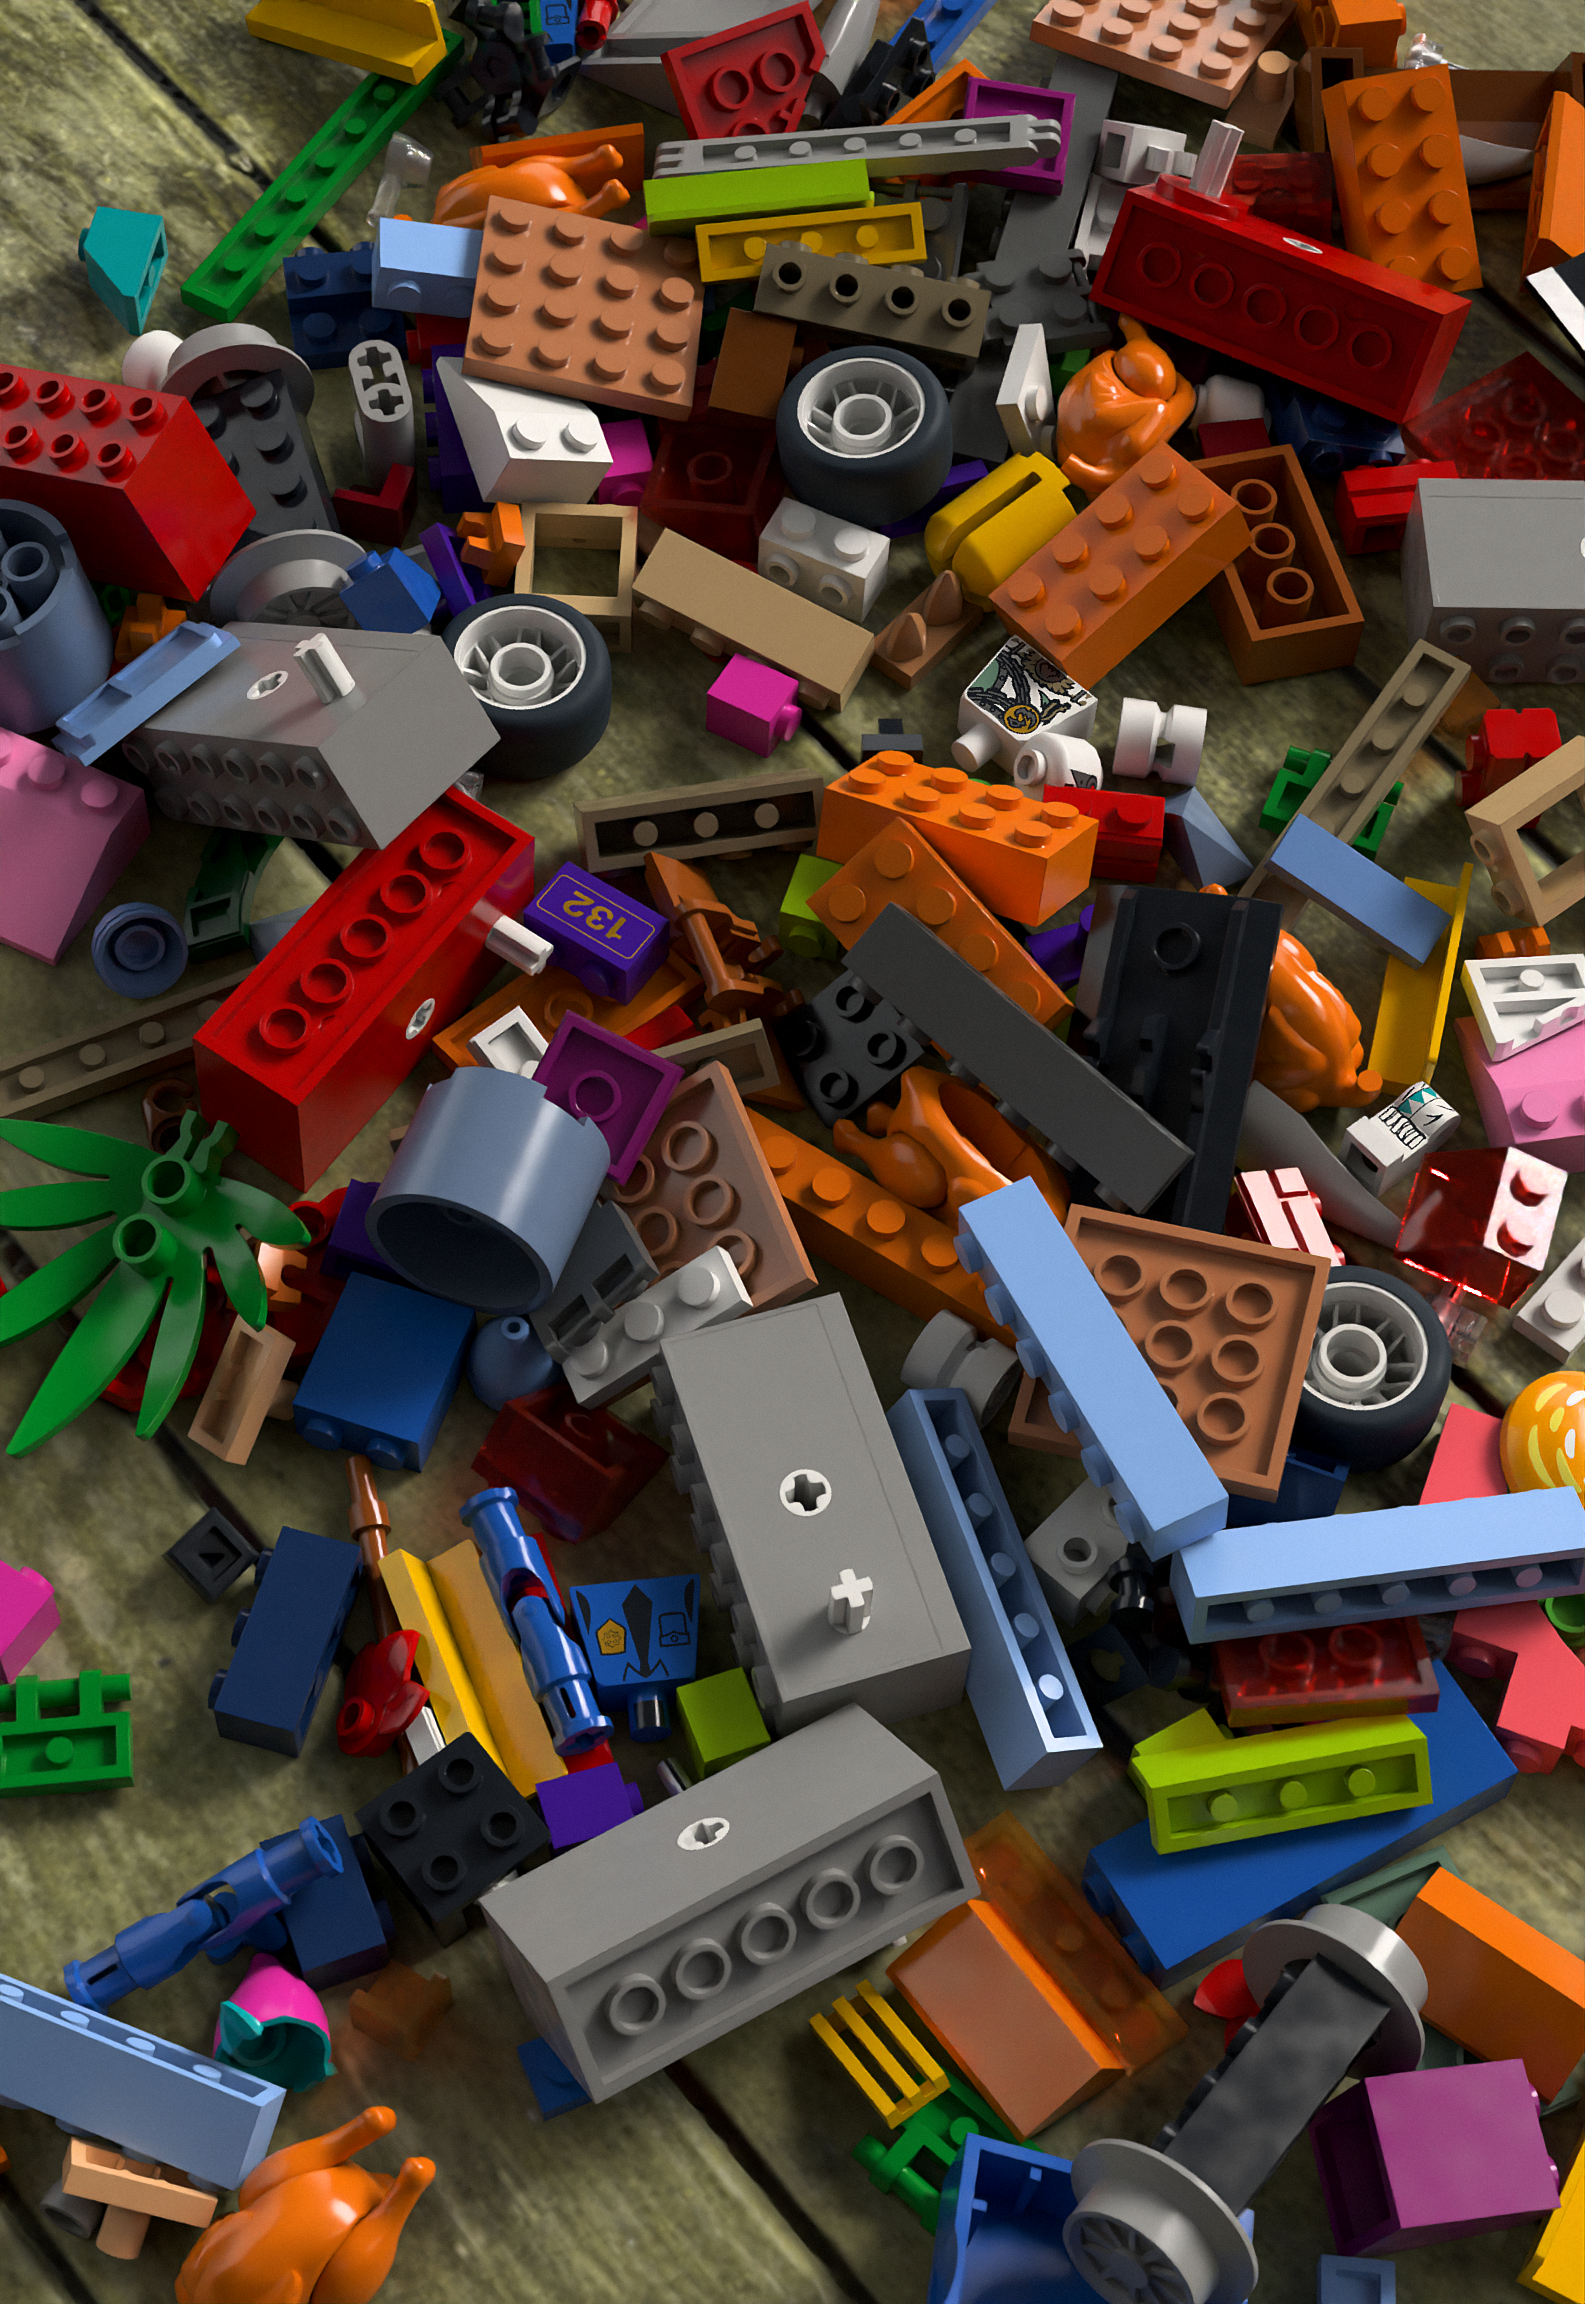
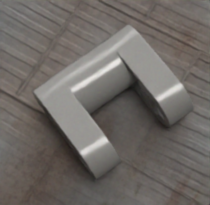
(383, 411)

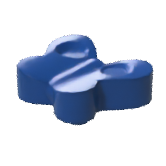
(266, 1937)

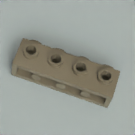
(869, 305)
(700, 821)

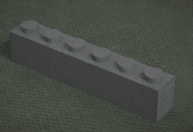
(1017, 1059)

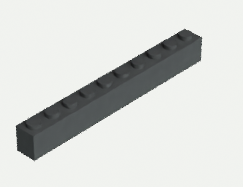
(1033, 226)

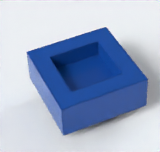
(550, 2080)

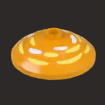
(1546, 1435)

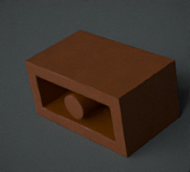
(753, 370)

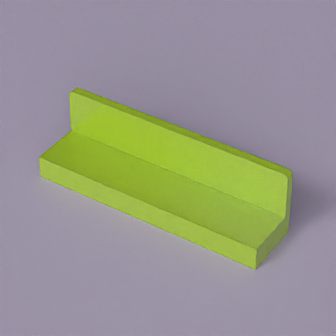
(686, 201)
(1284, 1780)

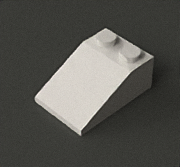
(525, 439)

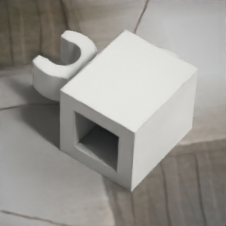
(1141, 153)

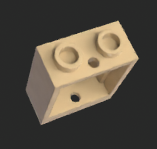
(587, 528)
(1498, 845)

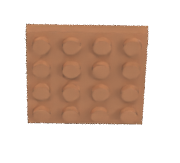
(1178, 44)
(585, 309)
(709, 1187)
(1218, 1327)

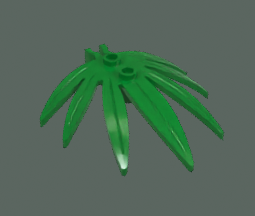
(165, 1226)

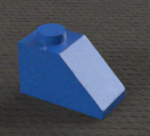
(390, 592)

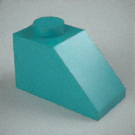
(125, 262)

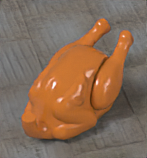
(532, 180)
(1119, 409)
(1309, 1036)
(948, 1147)
(308, 2225)

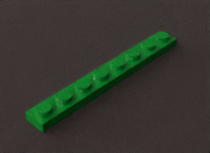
(308, 189)

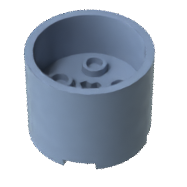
(51, 623)
(487, 1192)

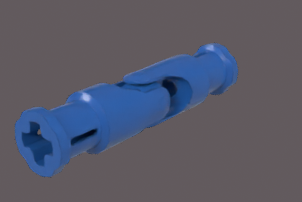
(550, 1660)
(168, 1941)

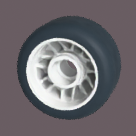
(865, 435)
(537, 677)
(1372, 1371)

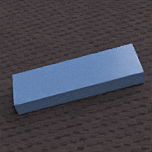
(1358, 891)

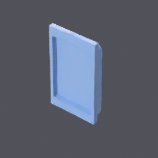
(141, 689)

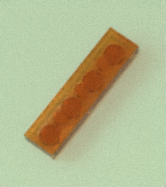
(1073, 1945)

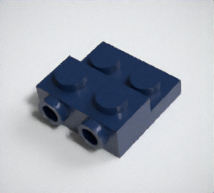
(333, 306)
(1329, 432)

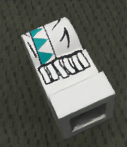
(1397, 1138)

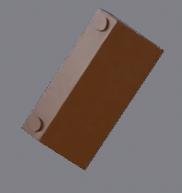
(1488, 105)

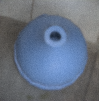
(139, 950)
(509, 1361)

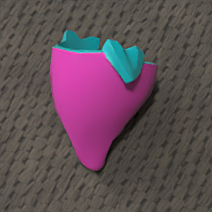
(275, 2028)

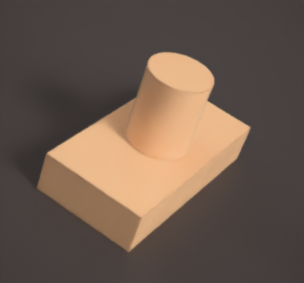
(1265, 101)
(245, 1391)
(132, 2194)

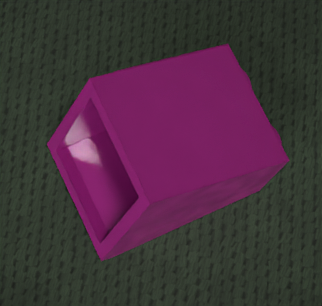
(1433, 2158)

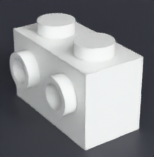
(824, 559)
(1075, 1552)

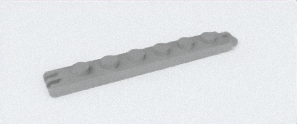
(888, 149)

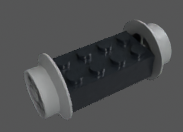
(255, 410)
(1164, 2218)

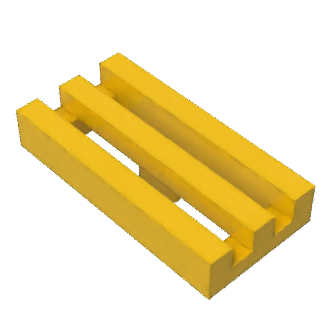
(849, 2015)

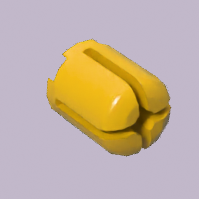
(998, 524)

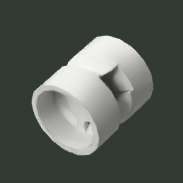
(1137, 738)
(952, 1357)

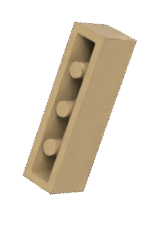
(746, 614)

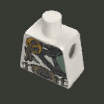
(1015, 700)

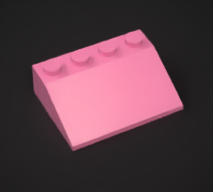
(61, 843)
(1533, 1096)

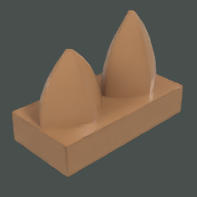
(925, 631)

